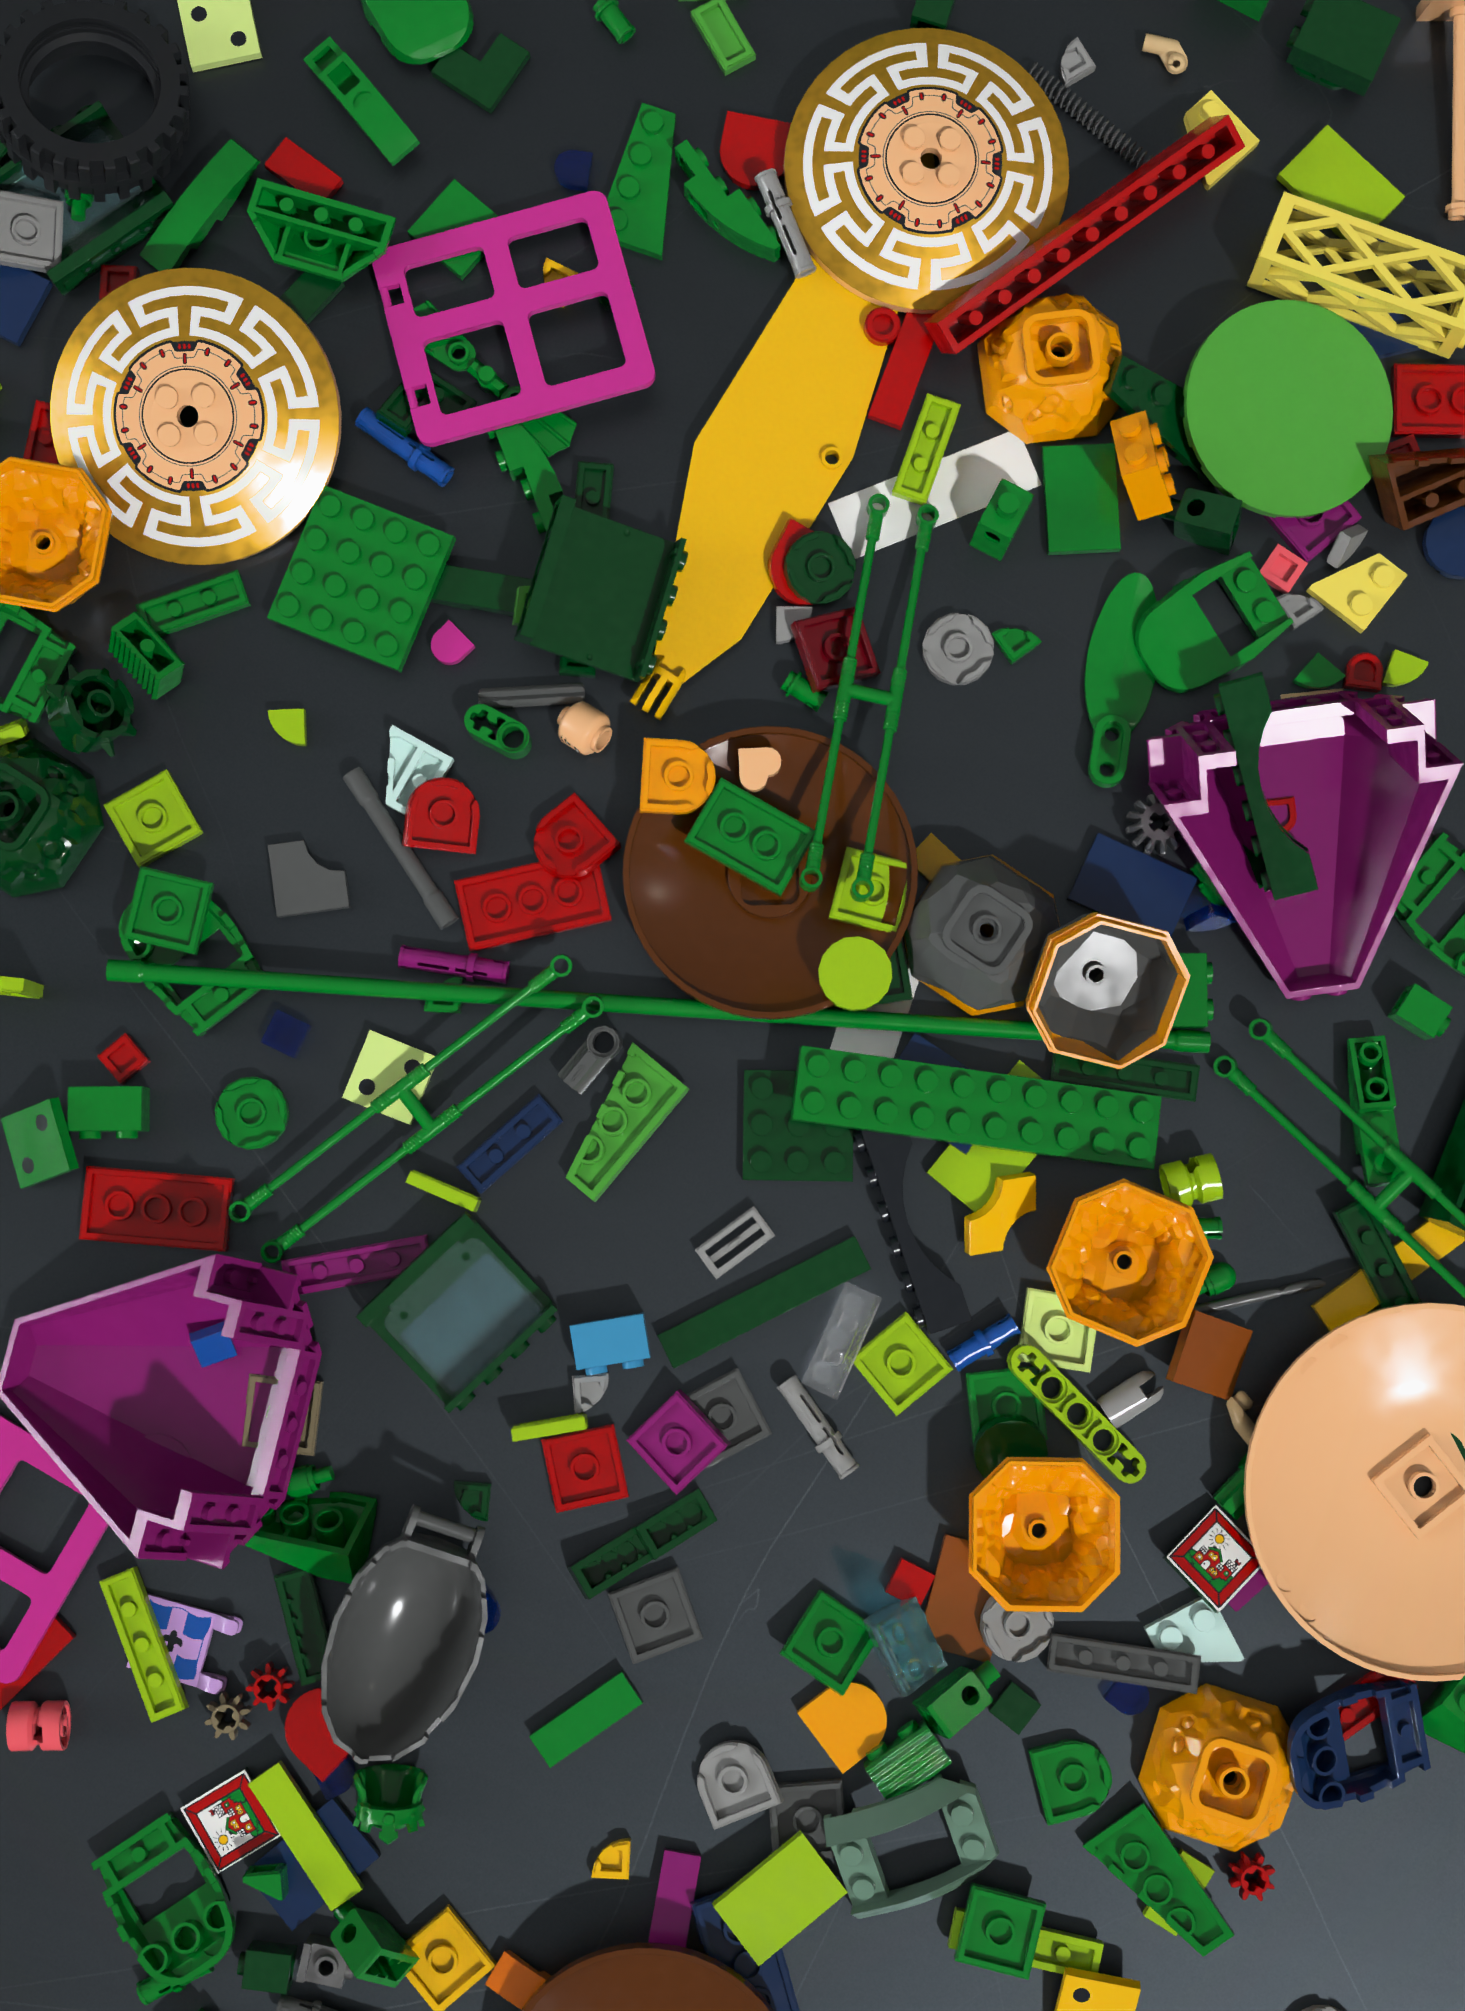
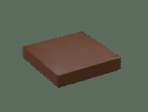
(1209, 1355)

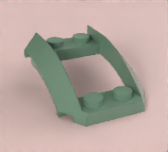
(857, 1860)

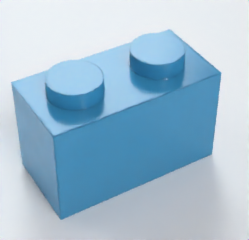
(610, 1342)

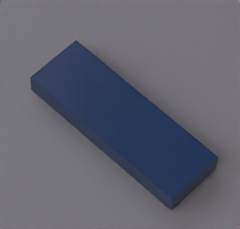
(510, 1144)

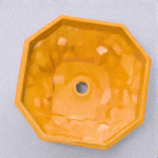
(1046, 394)
(56, 506)
(1165, 1267)
(1074, 1554)
(1192, 1751)

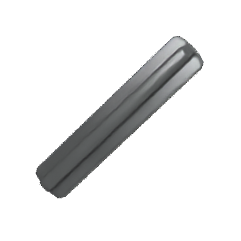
(532, 695)

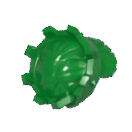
(389, 1799)

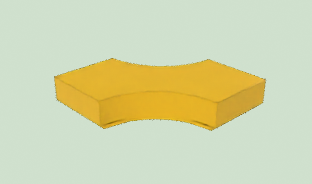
(1010, 1200)

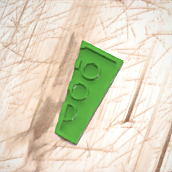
(632, 1112)

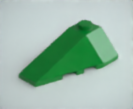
(319, 1534)

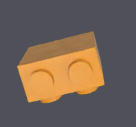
(1143, 465)

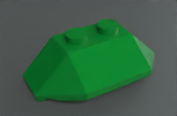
(317, 231)

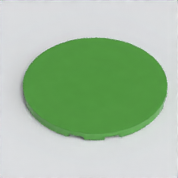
(1287, 408)

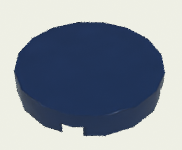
(1445, 544)

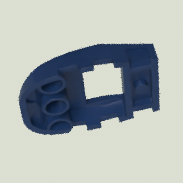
(1319, 1754)

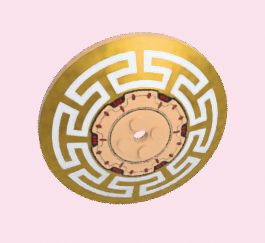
(882, 217)
(261, 402)

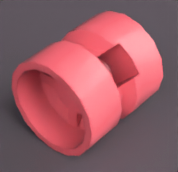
(38, 1725)

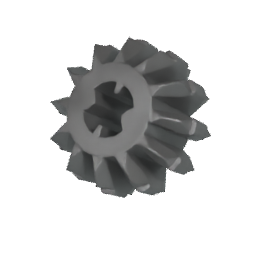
(1145, 833)

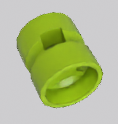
(1192, 1181)

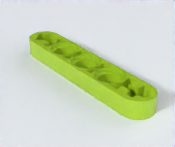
(1093, 1419)

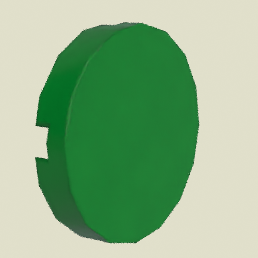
(252, 1113)

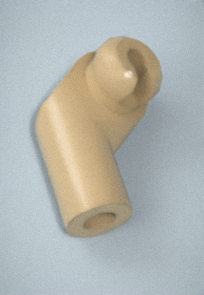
(1168, 50)
(1241, 1422)

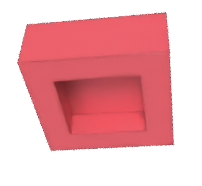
(1282, 569)

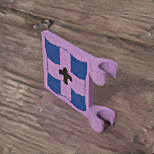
(188, 1637)

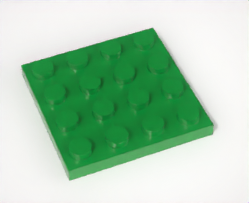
(361, 578)

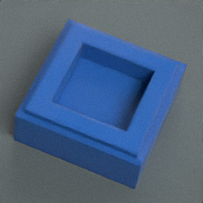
(211, 1346)

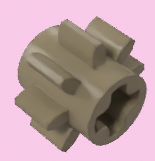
(219, 1714)

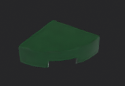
(474, 1498)

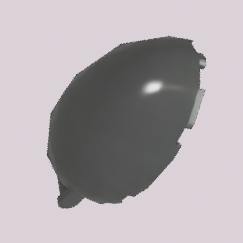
(404, 1640)

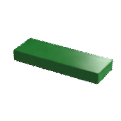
(195, 603)
(586, 1718)

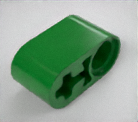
(486, 736)

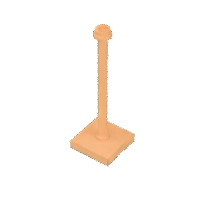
(1453, 11)

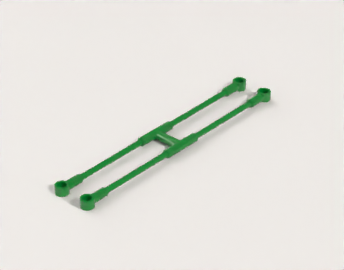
(891, 698)
(402, 1091)
(1374, 1205)

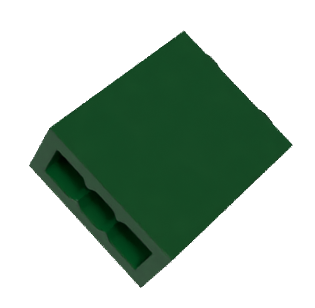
(1341, 43)

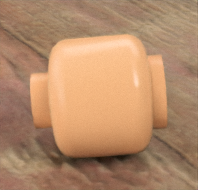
(584, 728)

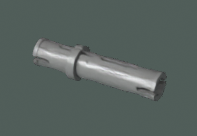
(779, 210)
(818, 1427)

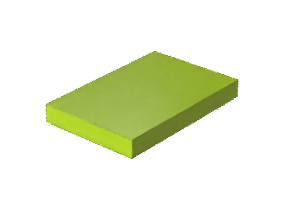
(1341, 179)
(779, 1898)

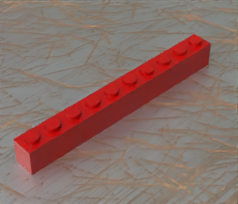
(1084, 234)

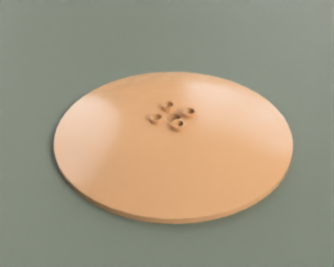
(1336, 1495)

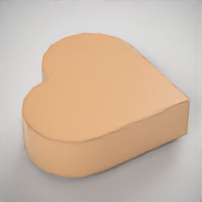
(757, 766)

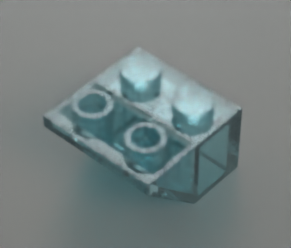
(905, 1645)

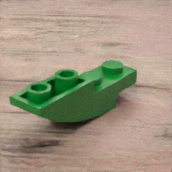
(361, 100)
(731, 215)
(526, 459)
(1374, 1100)

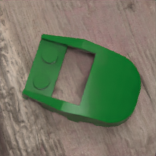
(420, 29)
(1181, 643)
(42, 667)
(1433, 871)
(208, 1003)
(189, 1933)

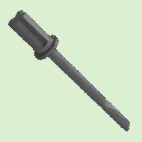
(1258, 1296)

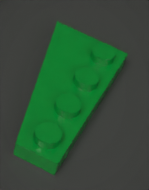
(643, 183)

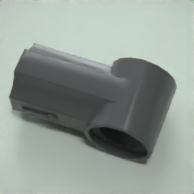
(589, 1061)

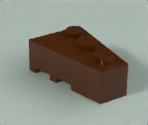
(1419, 484)

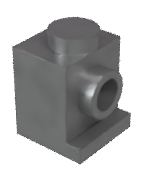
(315, 1950)

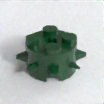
(90, 711)

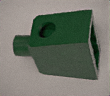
(1206, 519)

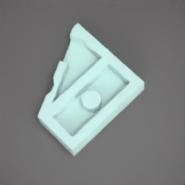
(410, 765)
(1196, 1631)

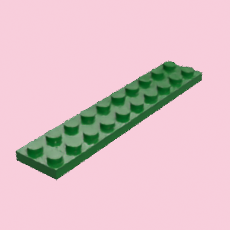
(975, 1108)

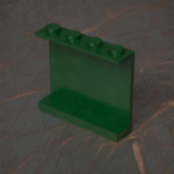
(600, 592)

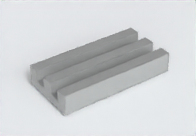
(709, 1261)

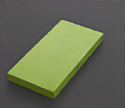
(974, 1175)

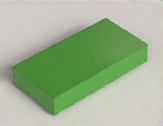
(723, 35)

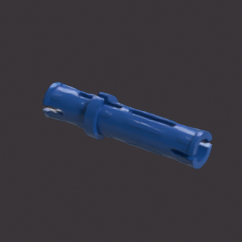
(415, 454)

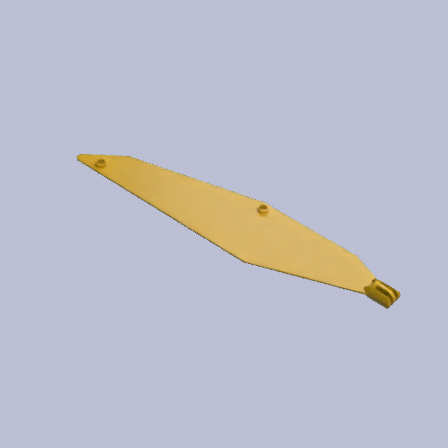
(763, 464)

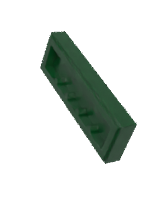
(304, 1621)

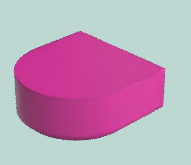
(450, 644)

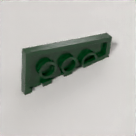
(1141, 389)

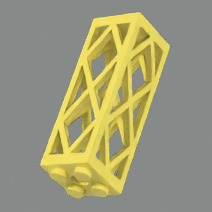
(1360, 248)

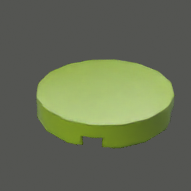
(855, 973)

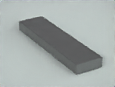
(1123, 1663)

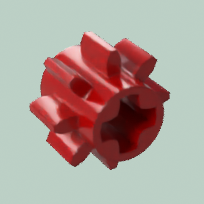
(261, 1681)
(1252, 1886)

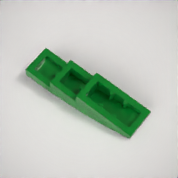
(200, 206)

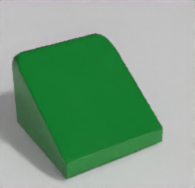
(269, 1879)

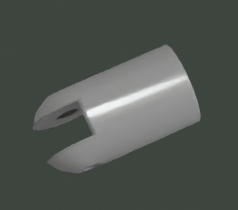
(1128, 1399)

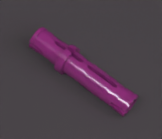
(466, 966)

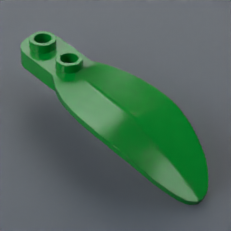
(1117, 678)

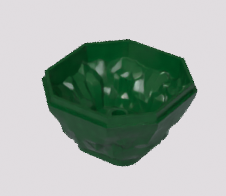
(52, 818)

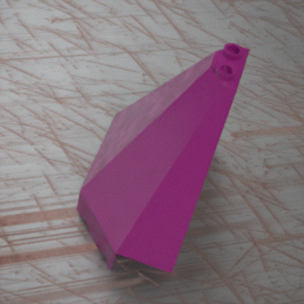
(1365, 806)
(124, 1368)

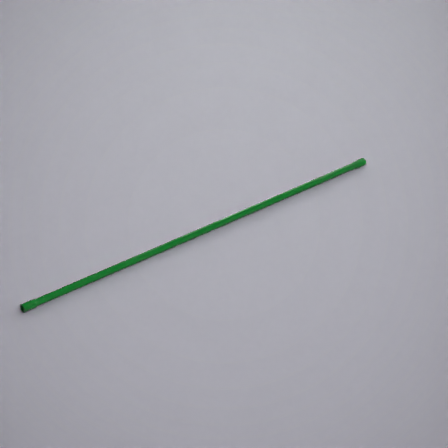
(140, 972)

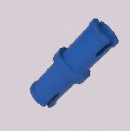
(983, 1342)

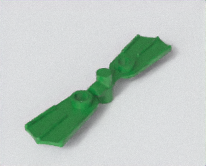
(550, 432)

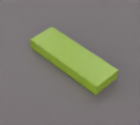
(926, 449)

